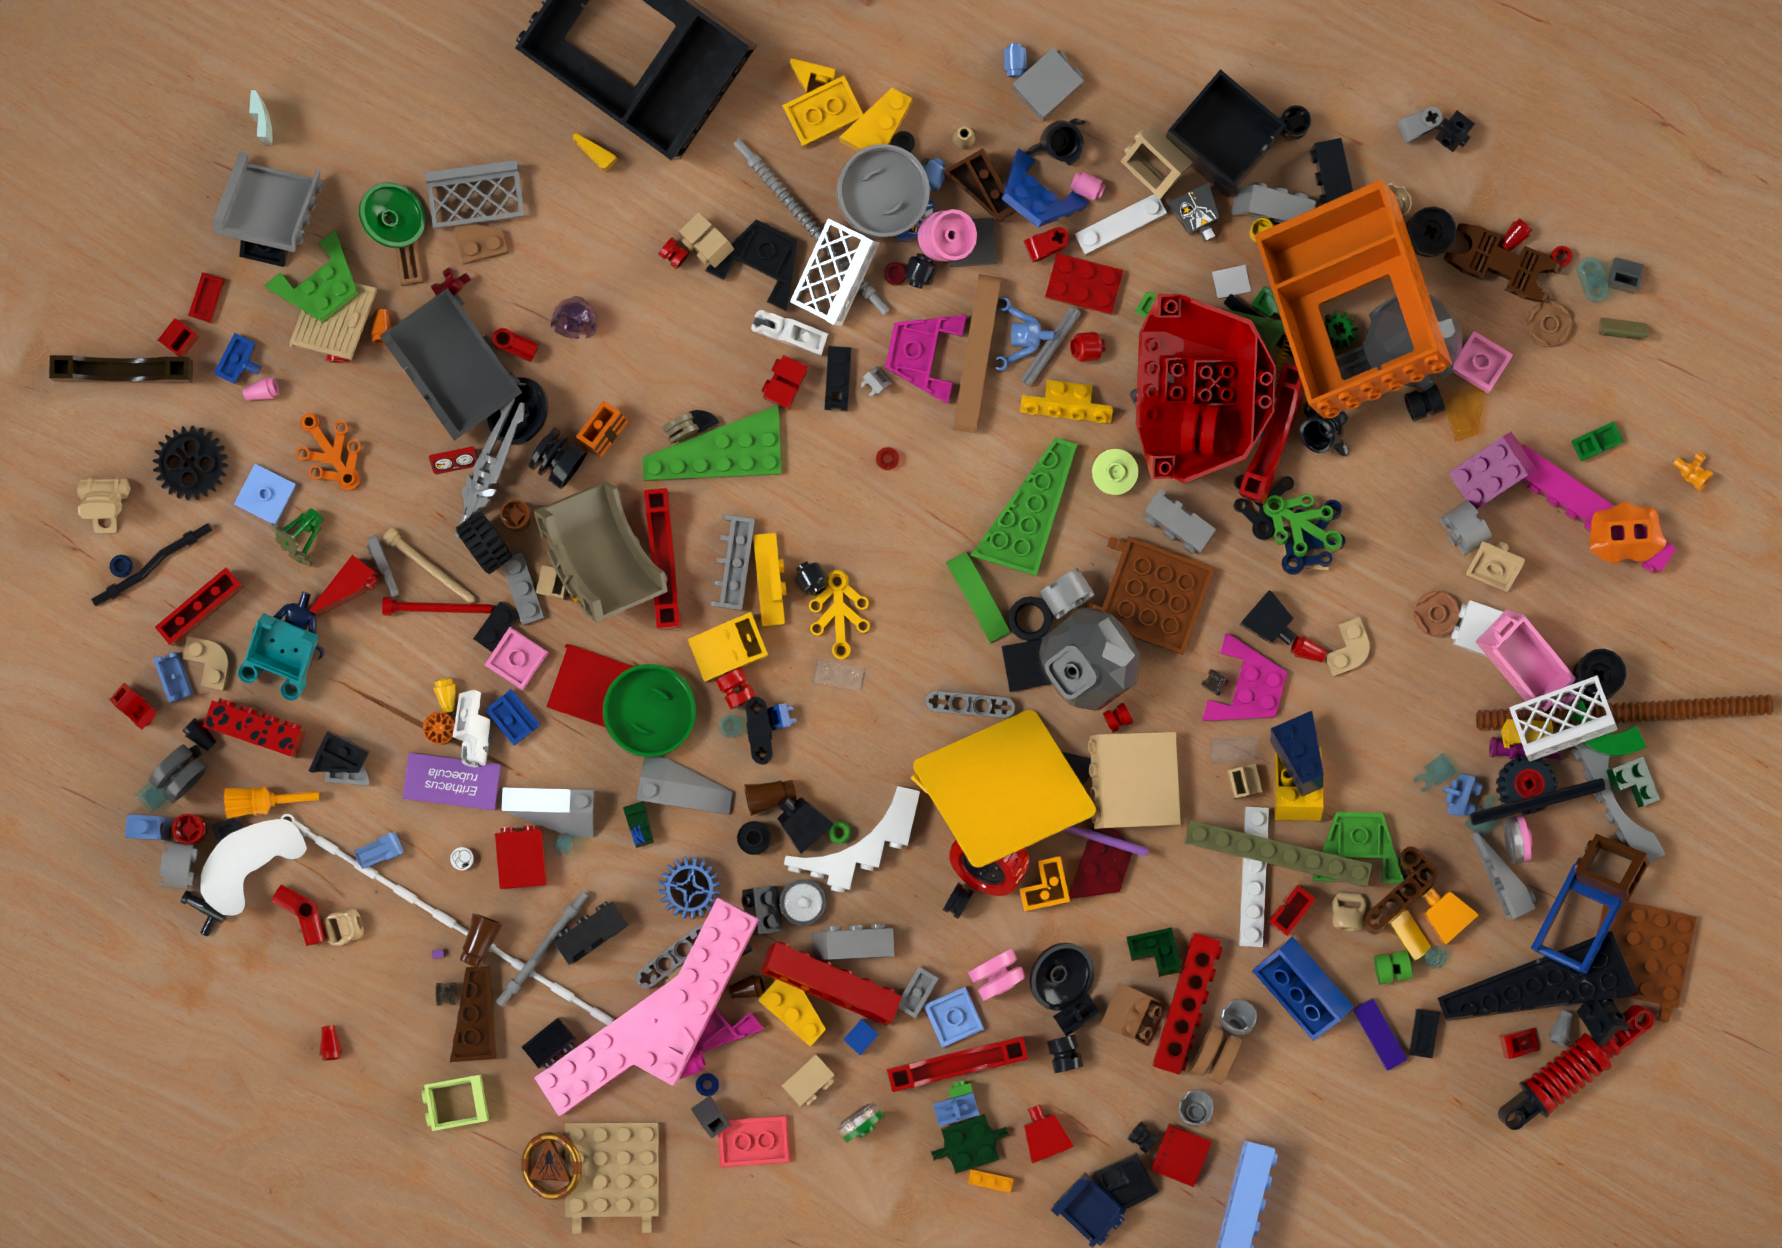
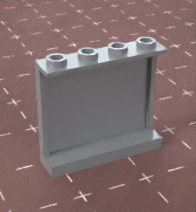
(266, 205)

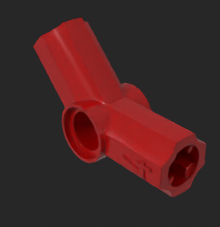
(293, 902)

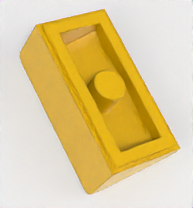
(1410, 935)

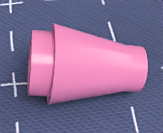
(263, 389)

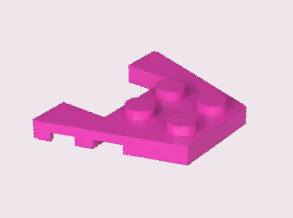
(913, 352)
(1256, 689)
(720, 1032)

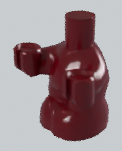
(453, 284)

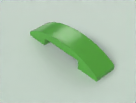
(978, 597)

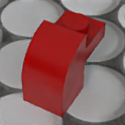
(134, 706)

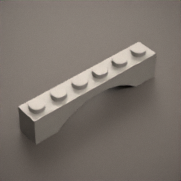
(1627, 831)

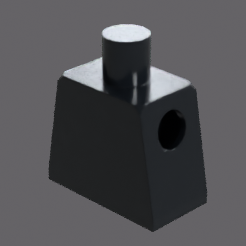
(1269, 620)
(802, 822)

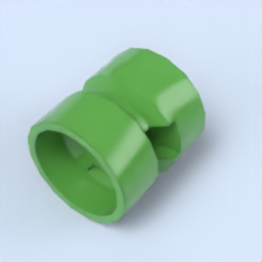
(1384, 967)

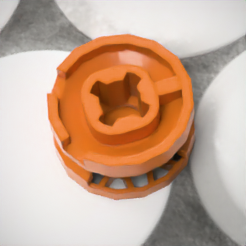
(439, 728)

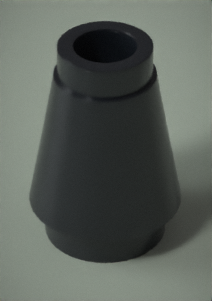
(199, 734)

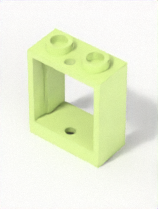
(479, 1099)

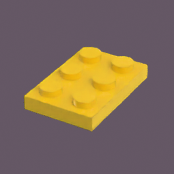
(823, 111)

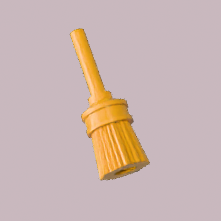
(259, 800)

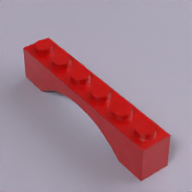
(1270, 450)
(662, 555)
(957, 1063)

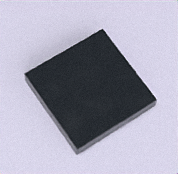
(1024, 665)

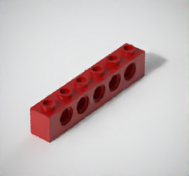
(1197, 945)

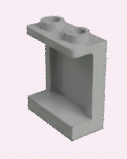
(1048, 83)

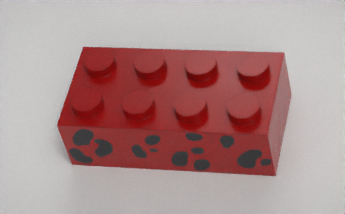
(258, 730)

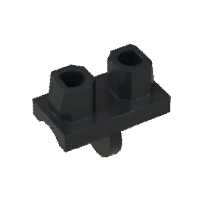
(1077, 1015)

